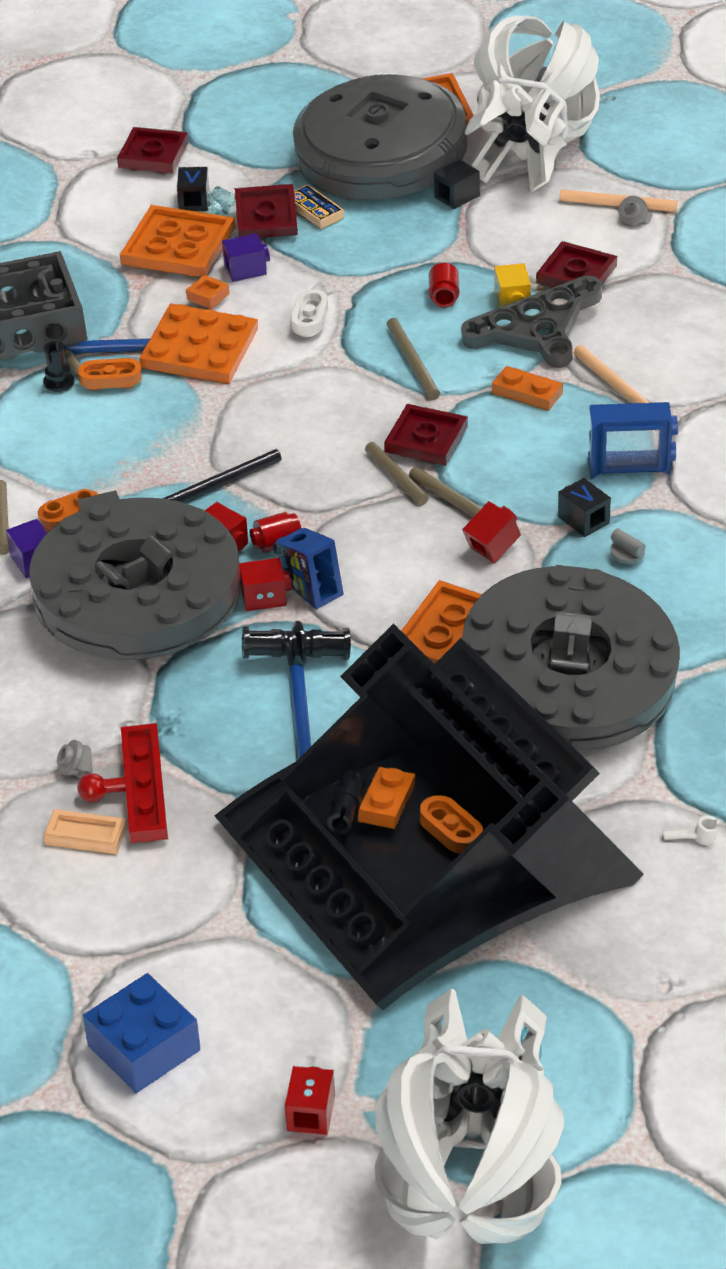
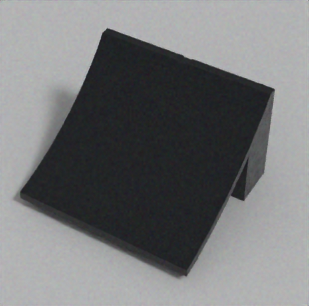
(397, 897)

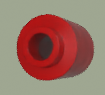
(444, 284)
(271, 528)

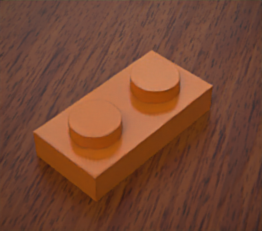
(527, 388)
(386, 797)

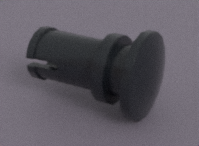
(57, 372)

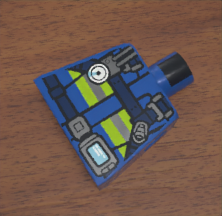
(311, 565)

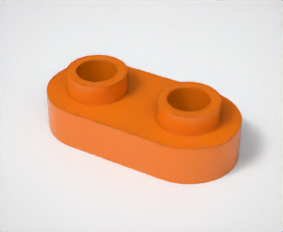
(110, 373)
(56, 510)
(449, 822)

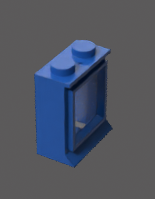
(631, 438)

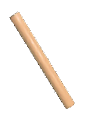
(615, 200)
(608, 375)

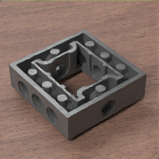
(37, 306)

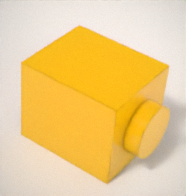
(511, 283)

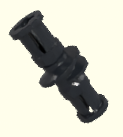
(296, 643)

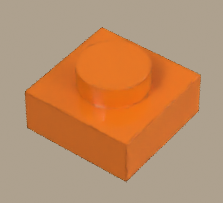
(207, 291)

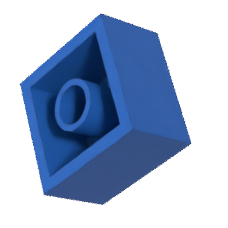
(142, 1032)

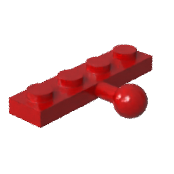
(141, 783)

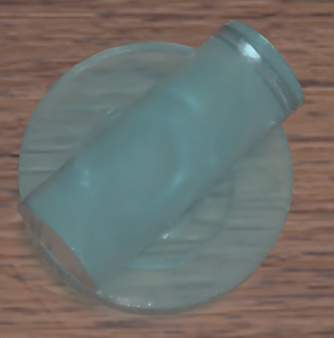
(220, 200)

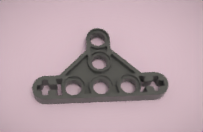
(523, 328)

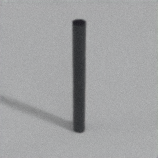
(226, 477)

